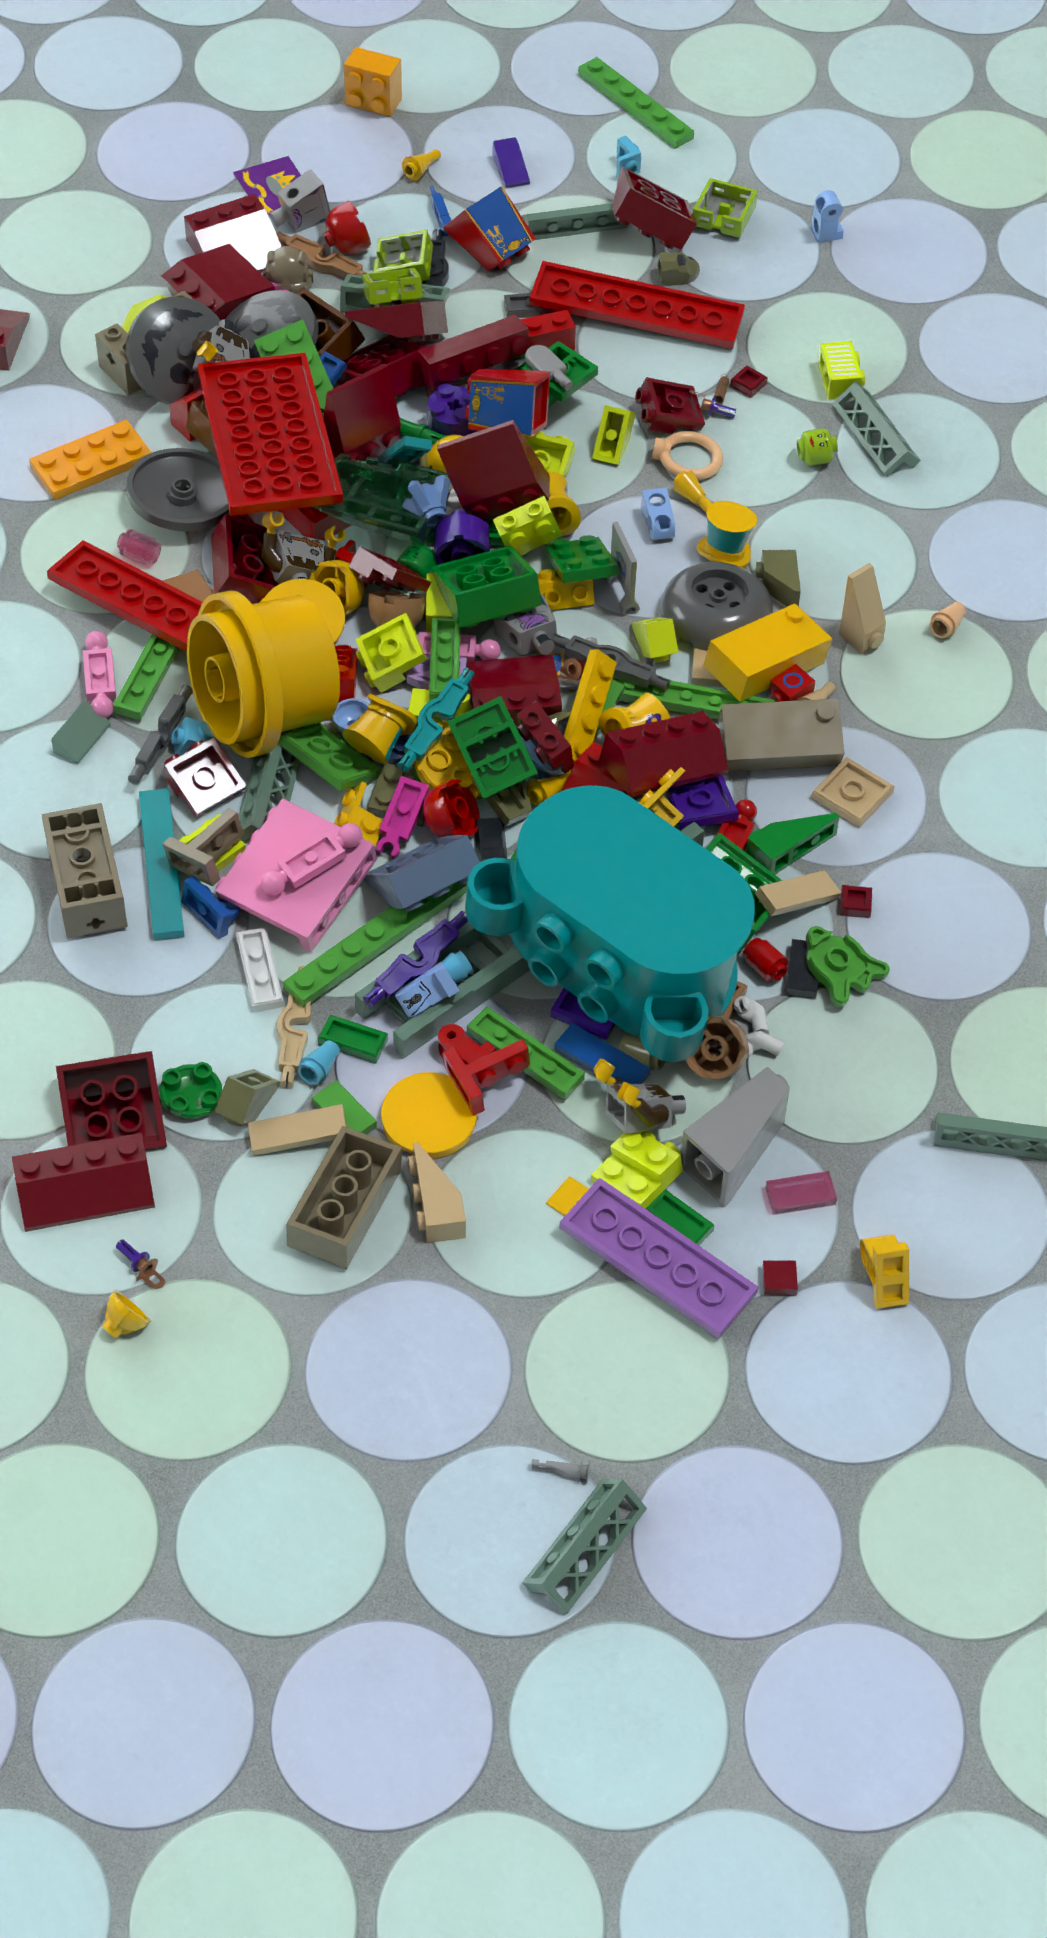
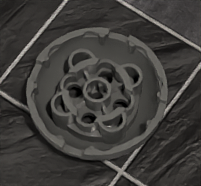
(702, 599)

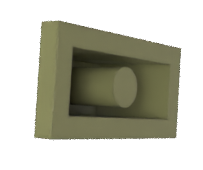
(780, 575)
(245, 1096)

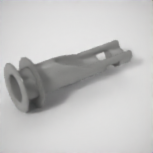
(564, 1469)

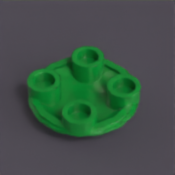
(190, 1090)

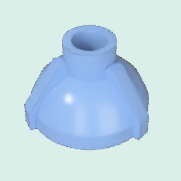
(348, 712)

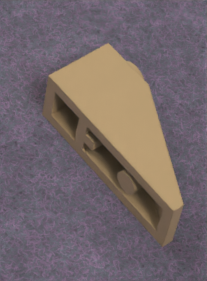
(863, 612)

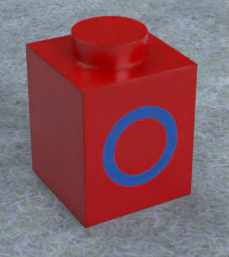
(791, 685)

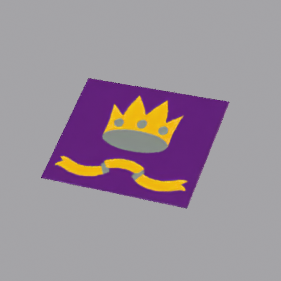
(267, 180)

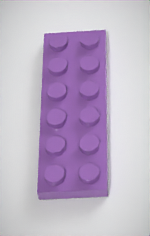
(659, 1258)

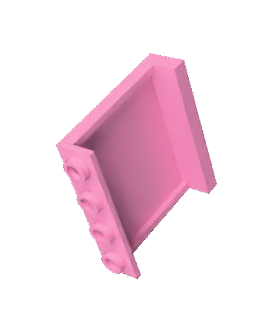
(313, 905)

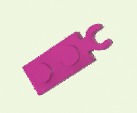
(402, 814)

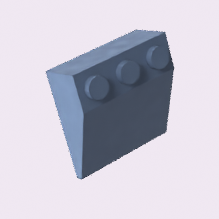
(424, 871)

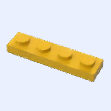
(589, 701)

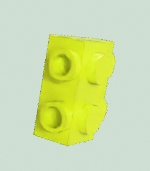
(553, 452)
(528, 526)
(390, 652)
(640, 1166)

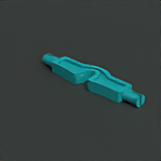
(427, 730)

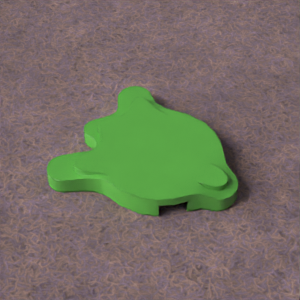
(841, 964)

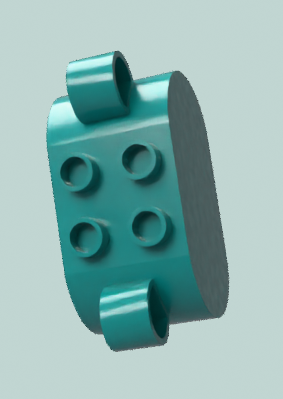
(620, 915)

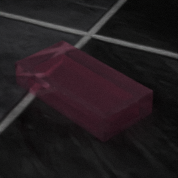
(801, 1192)

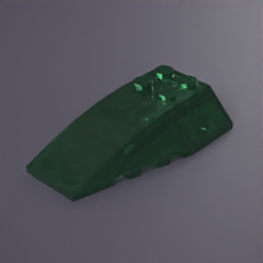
(376, 495)

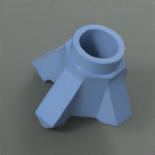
(428, 500)

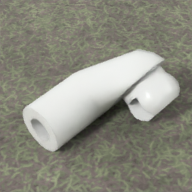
(752, 1012)
(762, 1040)

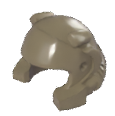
(288, 269)

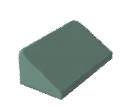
(79, 733)

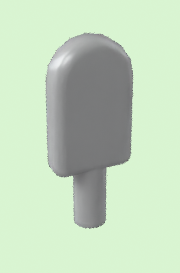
(543, 359)

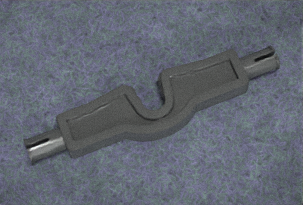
(626, 667)
(159, 740)

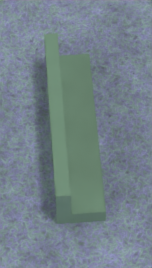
(572, 221)
(353, 296)
(883, 425)
(264, 783)
(990, 1136)
(575, 1538)

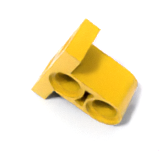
(887, 1268)

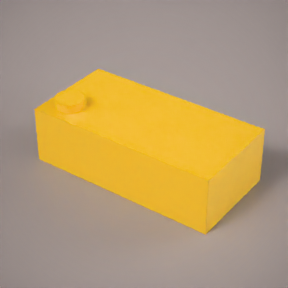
(765, 648)

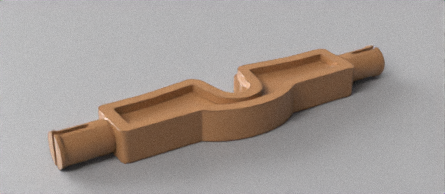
(333, 264)

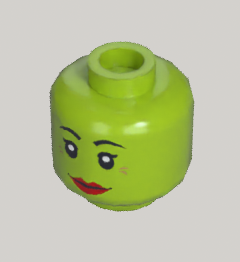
(816, 447)

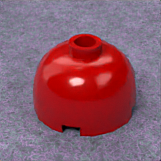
(345, 230)
(451, 810)

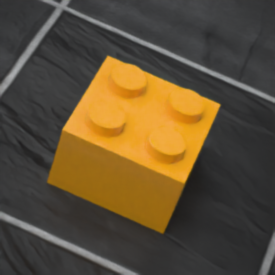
(373, 81)

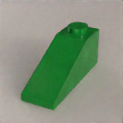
(789, 840)

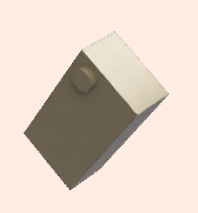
(782, 735)
(344, 1197)

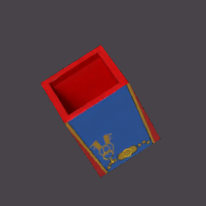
(491, 230)
(508, 396)

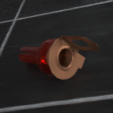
(572, 669)

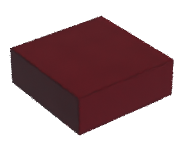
(748, 381)
(856, 901)
(779, 1277)

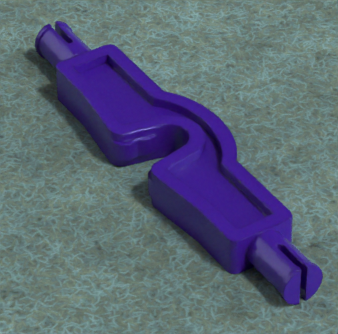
(406, 969)

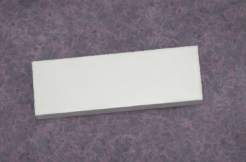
(259, 969)

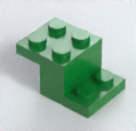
(578, 371)
(492, 747)

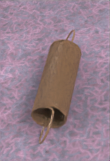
(721, 389)

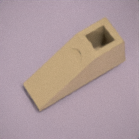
(440, 1200)

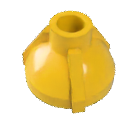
(123, 1315)

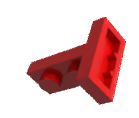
(484, 1071)

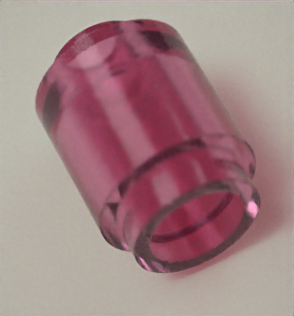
(138, 547)

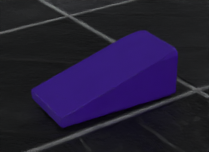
(510, 162)

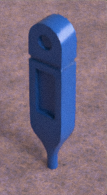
(440, 210)

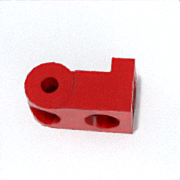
(469, 1051)

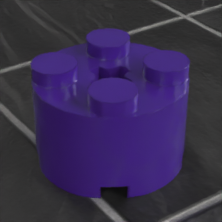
(447, 410)
(460, 537)

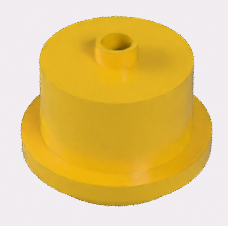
(261, 669)

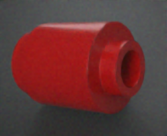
(765, 959)

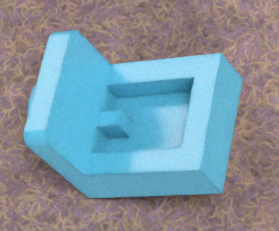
(628, 155)
(189, 733)

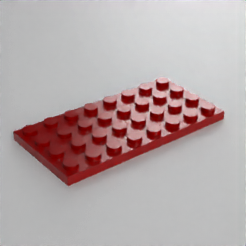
(269, 434)

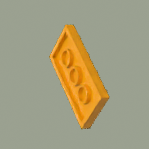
(89, 459)

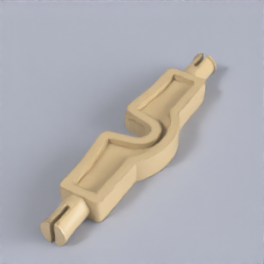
(292, 1040)

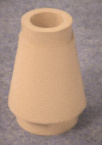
(947, 620)

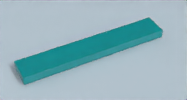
(162, 878)

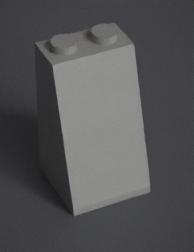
(734, 1134)

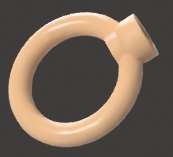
(663, 447)

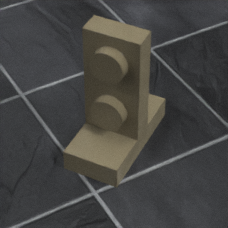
(200, 854)

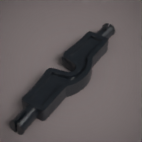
(439, 266)

